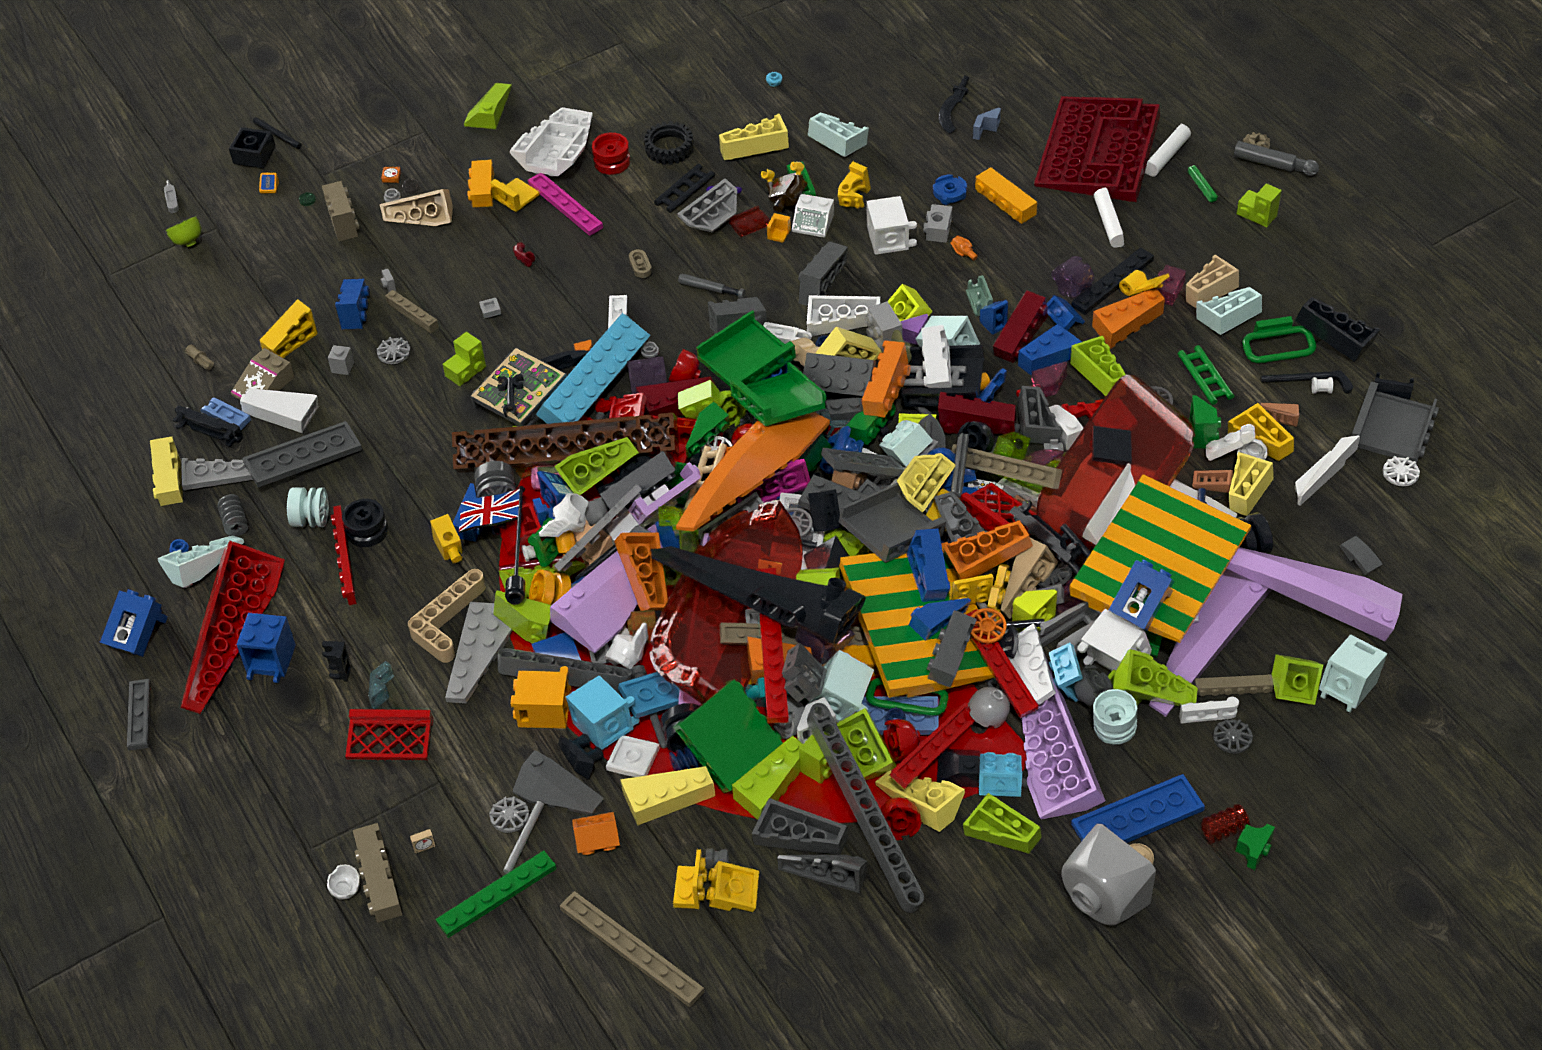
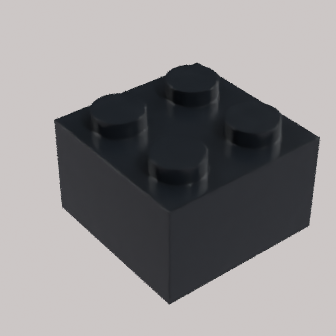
(252, 147)

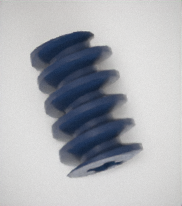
(683, 761)

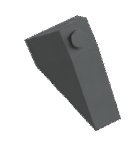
(553, 785)

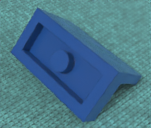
(1063, 312)

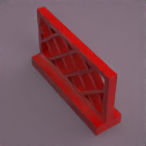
(982, 510)
(387, 718)

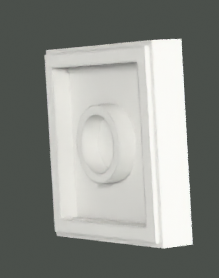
(632, 756)

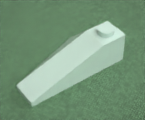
(193, 565)

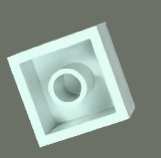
(905, 442)

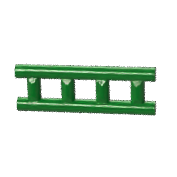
(1207, 366)

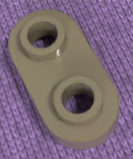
(640, 263)

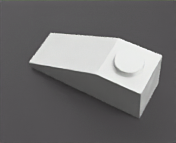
(1069, 425)

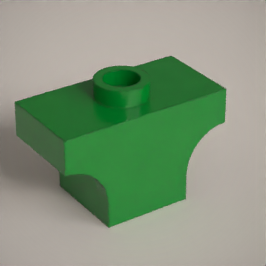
(1255, 843)

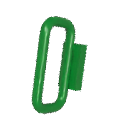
(1273, 328)
(905, 707)

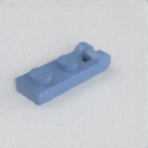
(227, 413)

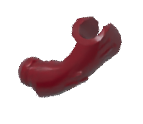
(526, 258)

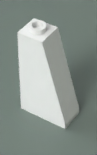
(280, 407)

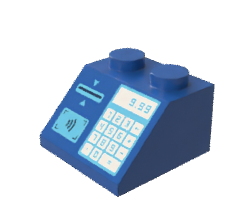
(552, 488)

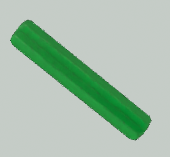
(1202, 183)

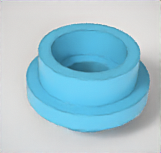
(774, 79)

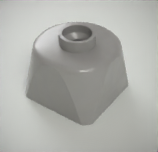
(1108, 877)

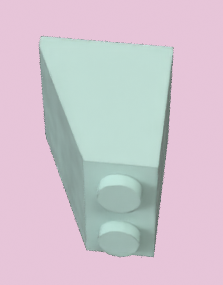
(957, 329)

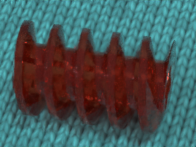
(1223, 822)

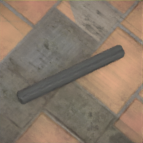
(960, 463)

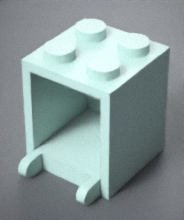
(1352, 672)
(845, 684)

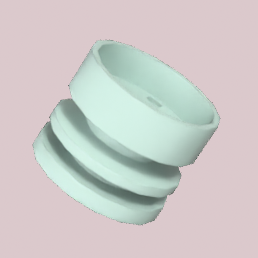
(307, 507)
(1115, 716)

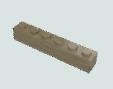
(411, 311)
(1234, 685)

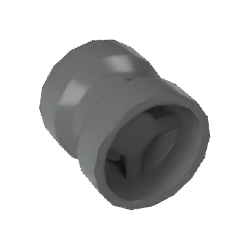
(713, 857)

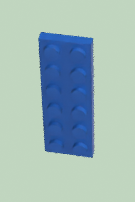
(1144, 811)

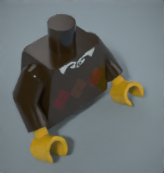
(785, 189)

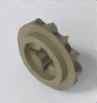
(1252, 138)

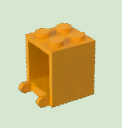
(541, 699)

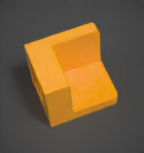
(778, 227)

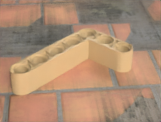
(426, 623)

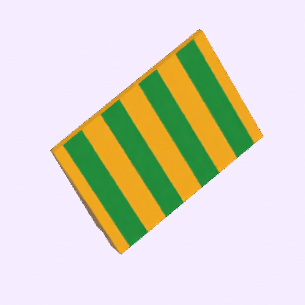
(1173, 535)
(885, 619)

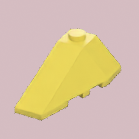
(934, 800)

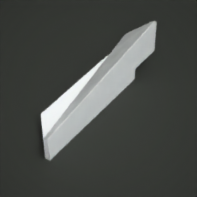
(1325, 468)
(1110, 506)

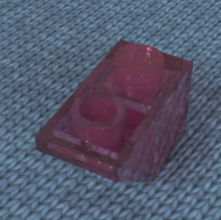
(1050, 378)

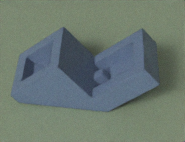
(987, 121)

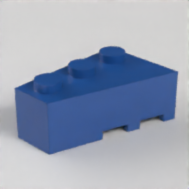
(352, 303)
(1048, 349)

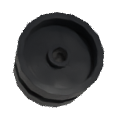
(365, 522)
(1259, 536)
(671, 718)

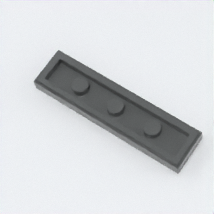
(139, 714)

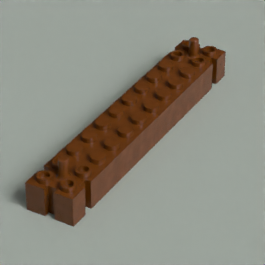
(556, 441)

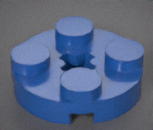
(957, 189)

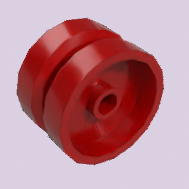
(611, 153)

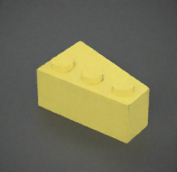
(849, 344)
(167, 471)
(1249, 482)

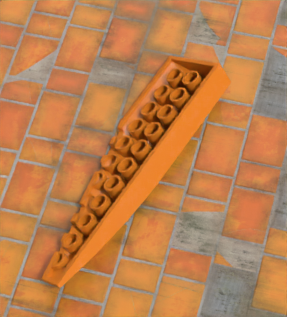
(749, 462)

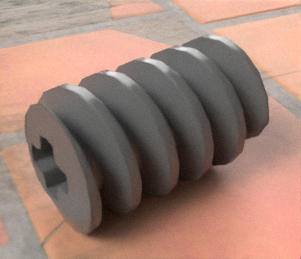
(232, 515)

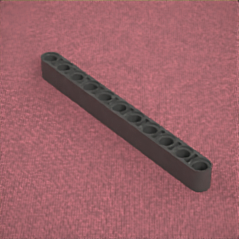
(864, 816)

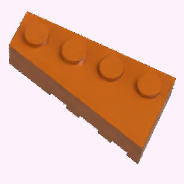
(643, 572)

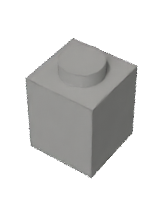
(340, 360)

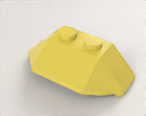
(924, 478)

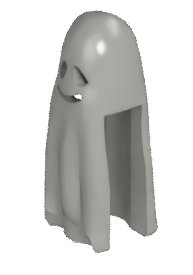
(1060, 624)

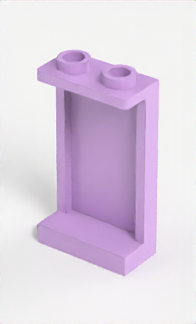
(642, 512)

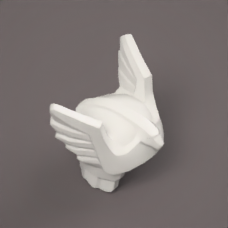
(568, 516)
(627, 648)

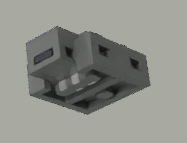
(803, 674)

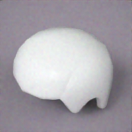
(1254, 448)
(343, 882)

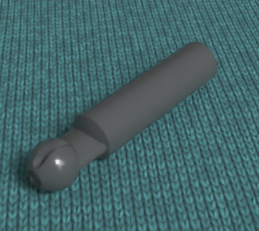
(1275, 158)

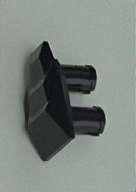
(577, 757)

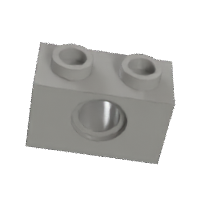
(938, 224)

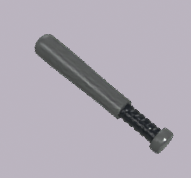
(709, 285)

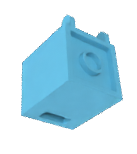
(601, 712)

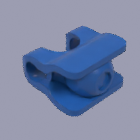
(841, 442)

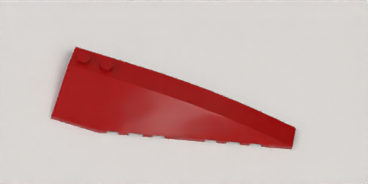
(241, 586)

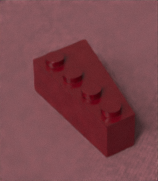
(1021, 326)
(664, 397)
(957, 411)

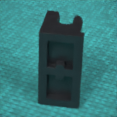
(1394, 388)
(824, 510)
(338, 659)

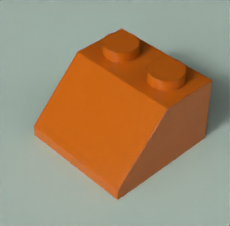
(596, 833)

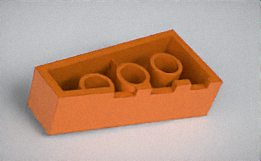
(1127, 316)
(886, 379)
(986, 549)

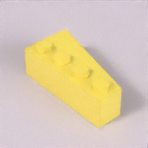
(754, 139)
(666, 792)

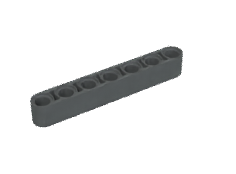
(579, 671)

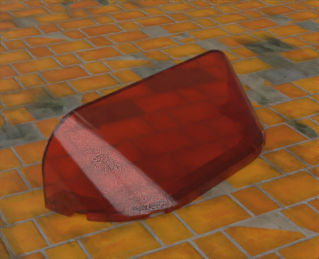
(1159, 450)
(688, 629)

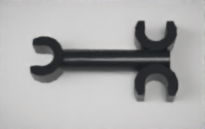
(509, 384)

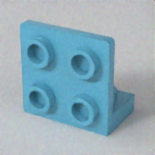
(1066, 669)
(1000, 774)

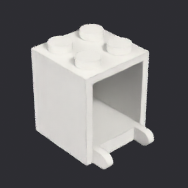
(889, 225)
(1111, 639)

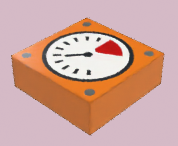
(391, 175)

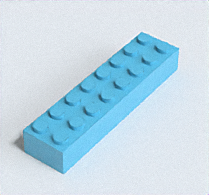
(594, 372)

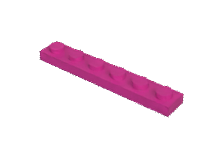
(565, 204)

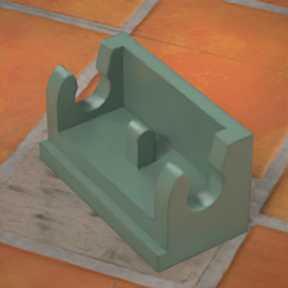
(978, 295)

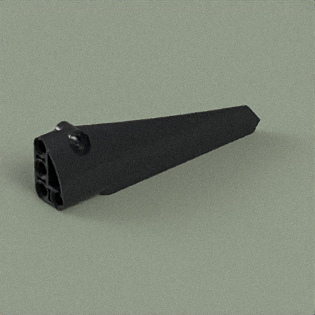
(792, 602)

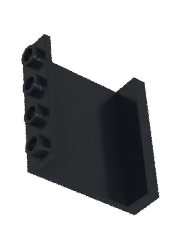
(961, 355)

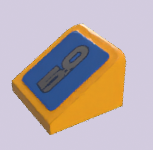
(268, 183)

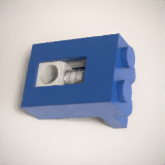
(1143, 574)
(138, 627)

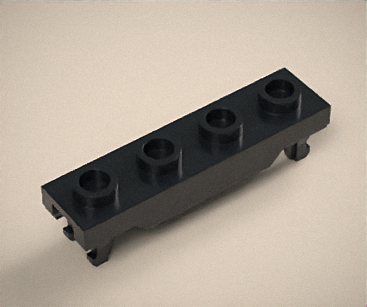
(208, 425)
(1039, 528)

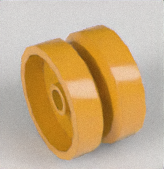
(548, 586)

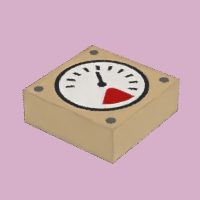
(422, 841)

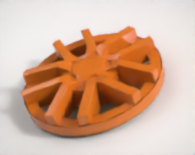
(988, 625)

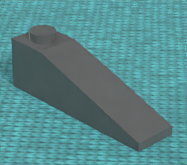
(958, 520)
(836, 870)

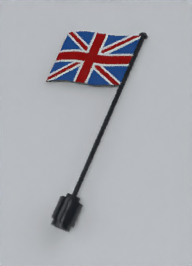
(495, 511)

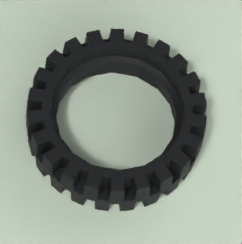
(669, 155)

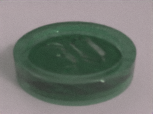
(307, 199)

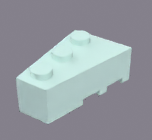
(837, 135)

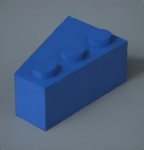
(928, 565)

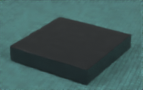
(1111, 445)

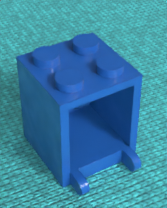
(266, 645)

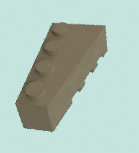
(340, 210)
(377, 873)

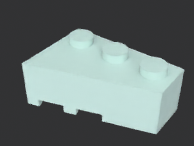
(1229, 311)

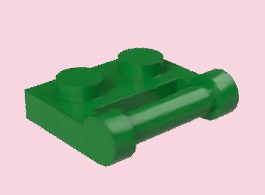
(546, 549)

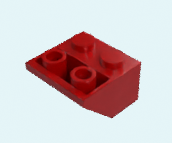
(529, 526)

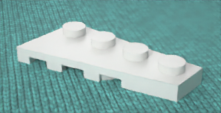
(1032, 664)

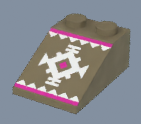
(264, 372)

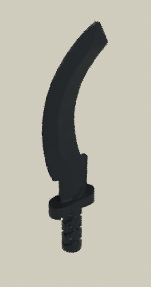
(950, 102)

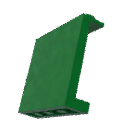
(745, 351)
(779, 396)
(728, 735)

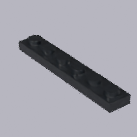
(1110, 282)

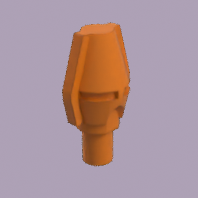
(963, 247)

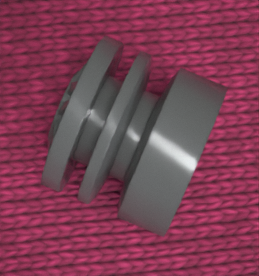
(494, 479)

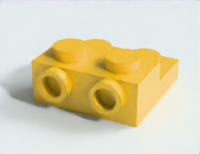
(732, 887)

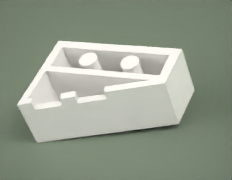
(937, 357)

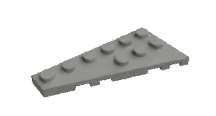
(592, 535)
(478, 647)

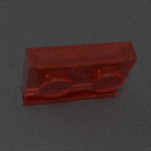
(749, 221)

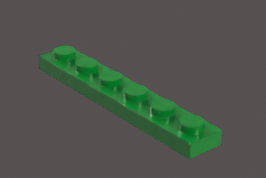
(495, 894)

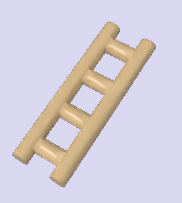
(706, 454)

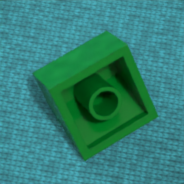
(1204, 421)

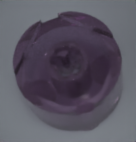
(1073, 277)

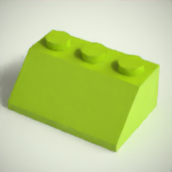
(866, 744)

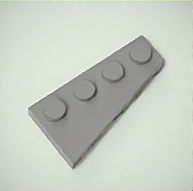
(211, 473)

